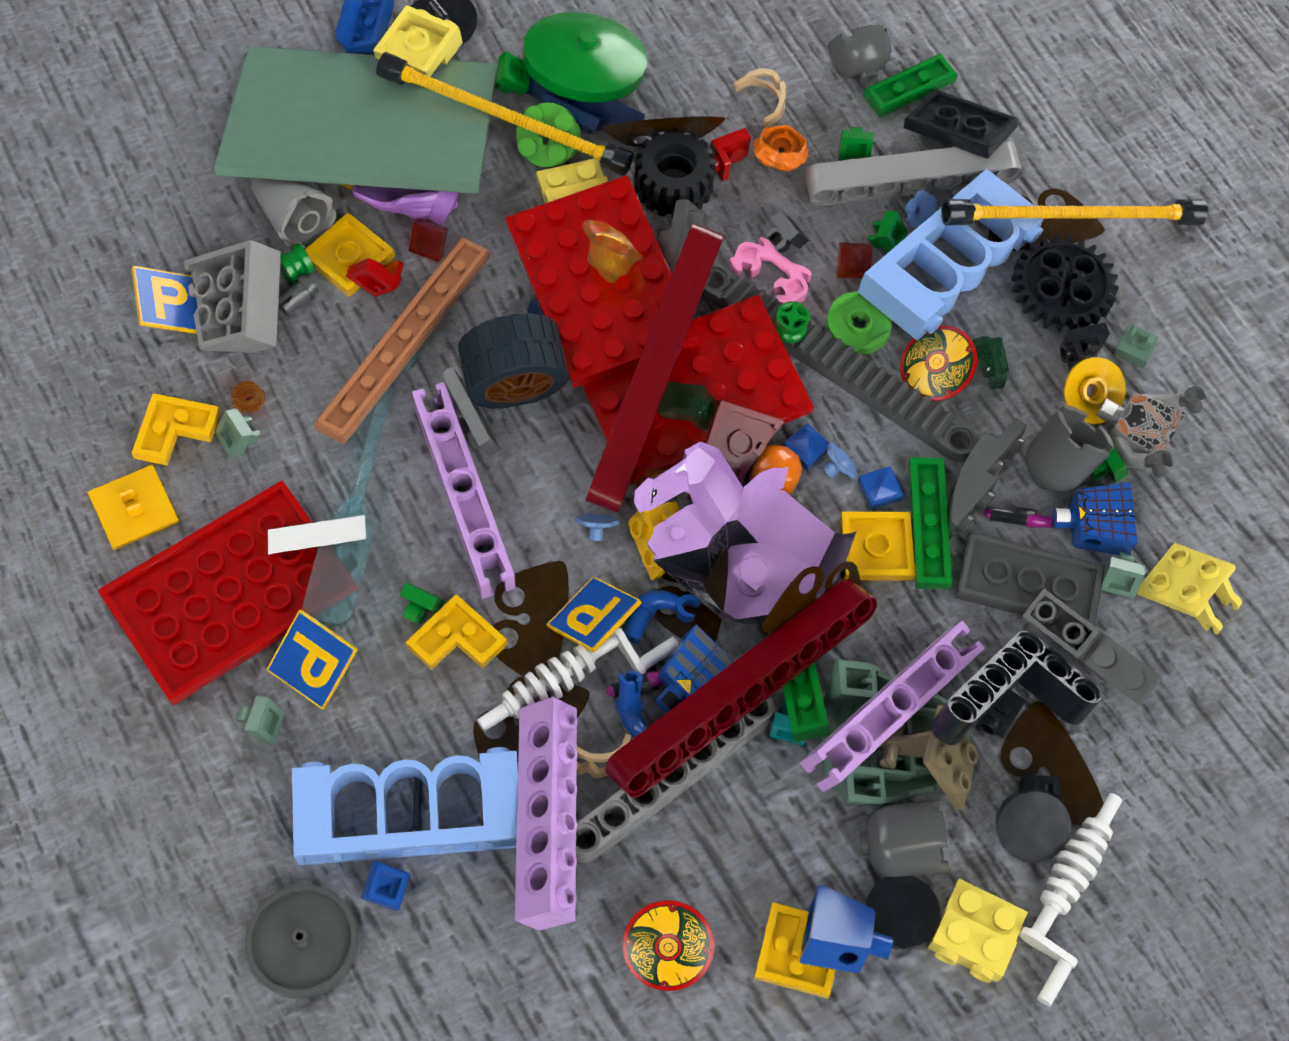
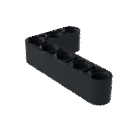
(1022, 661)

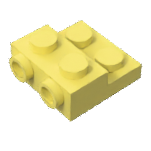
(420, 40)
(569, 179)
(977, 932)

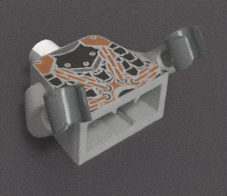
(1147, 426)

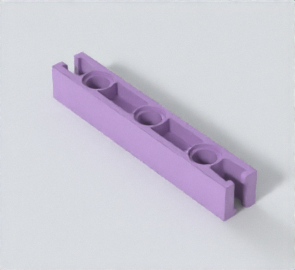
(468, 508)
(880, 717)

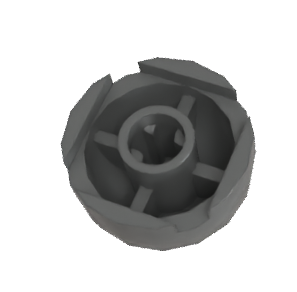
(861, 53)

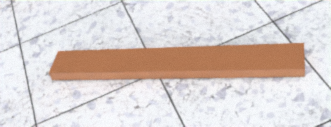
(402, 341)

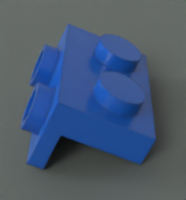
(363, 24)

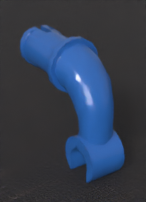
(653, 601)
(630, 702)

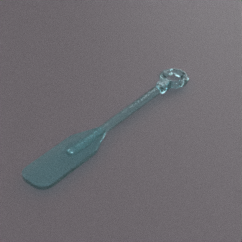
(341, 566)

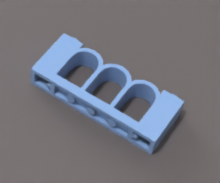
(919, 308)
(314, 809)

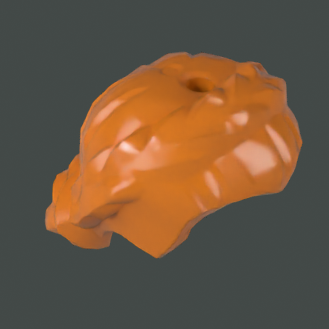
(783, 138)

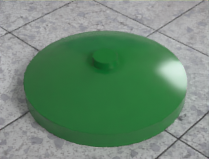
(584, 57)

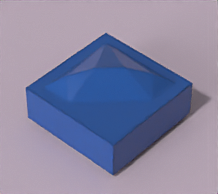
(808, 445)
(880, 488)
(385, 886)

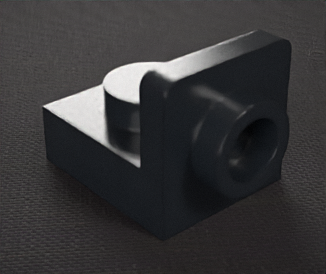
(1083, 342)
(1002, 715)

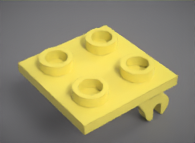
(1187, 581)

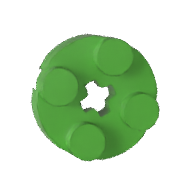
(532, 145)
(863, 340)

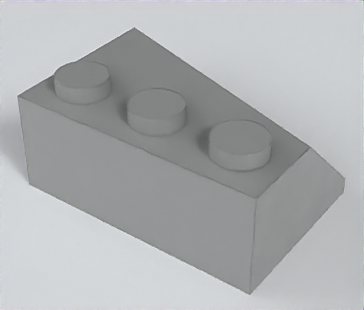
(236, 297)

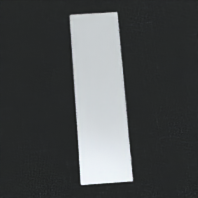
(316, 534)

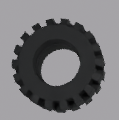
(674, 152)

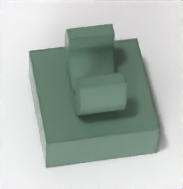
(1136, 345)
(235, 433)
(1123, 576)
(262, 720)

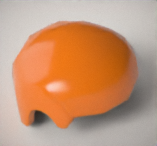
(778, 457)

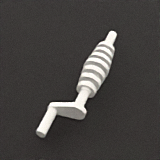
(573, 667)
(1070, 877)

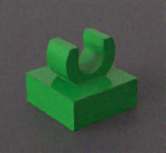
(511, 74)
(855, 144)
(889, 232)
(1112, 465)
(419, 603)

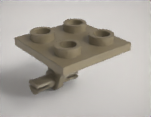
(947, 763)

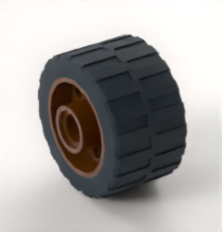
(513, 361)

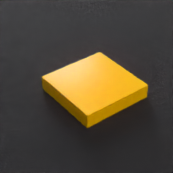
(344, 245)
(881, 545)

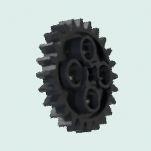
(1034, 278)

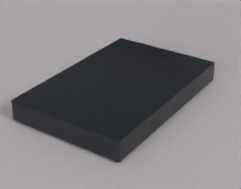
(961, 123)

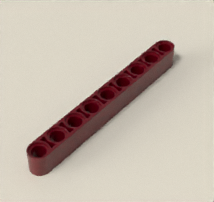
(654, 368)
(740, 688)

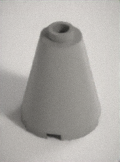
(294, 209)

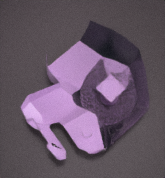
(760, 525)

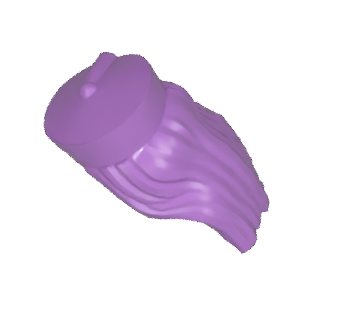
(409, 202)

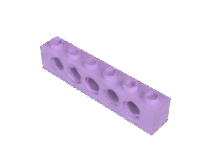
(546, 815)

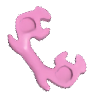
(749, 257)

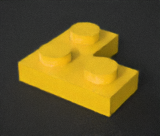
(168, 419)
(452, 627)
(781, 954)

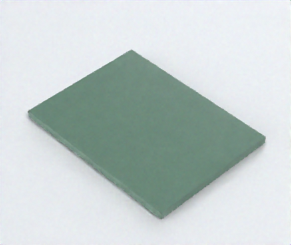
(343, 124)

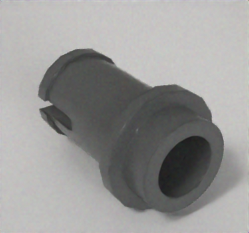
(297, 295)

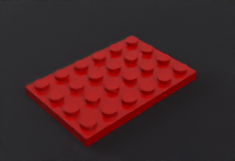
(597, 321)
(735, 361)
(214, 595)

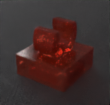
(428, 239)
(853, 260)

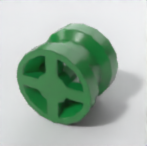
(295, 263)
(792, 314)

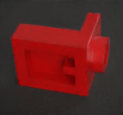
(729, 149)
(374, 277)

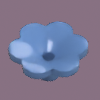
(920, 208)
(839, 462)
(596, 524)

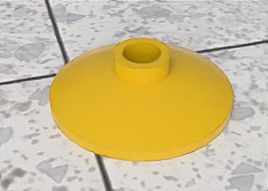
(1105, 380)

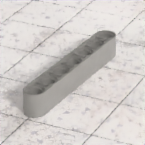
(906, 174)
(665, 791)

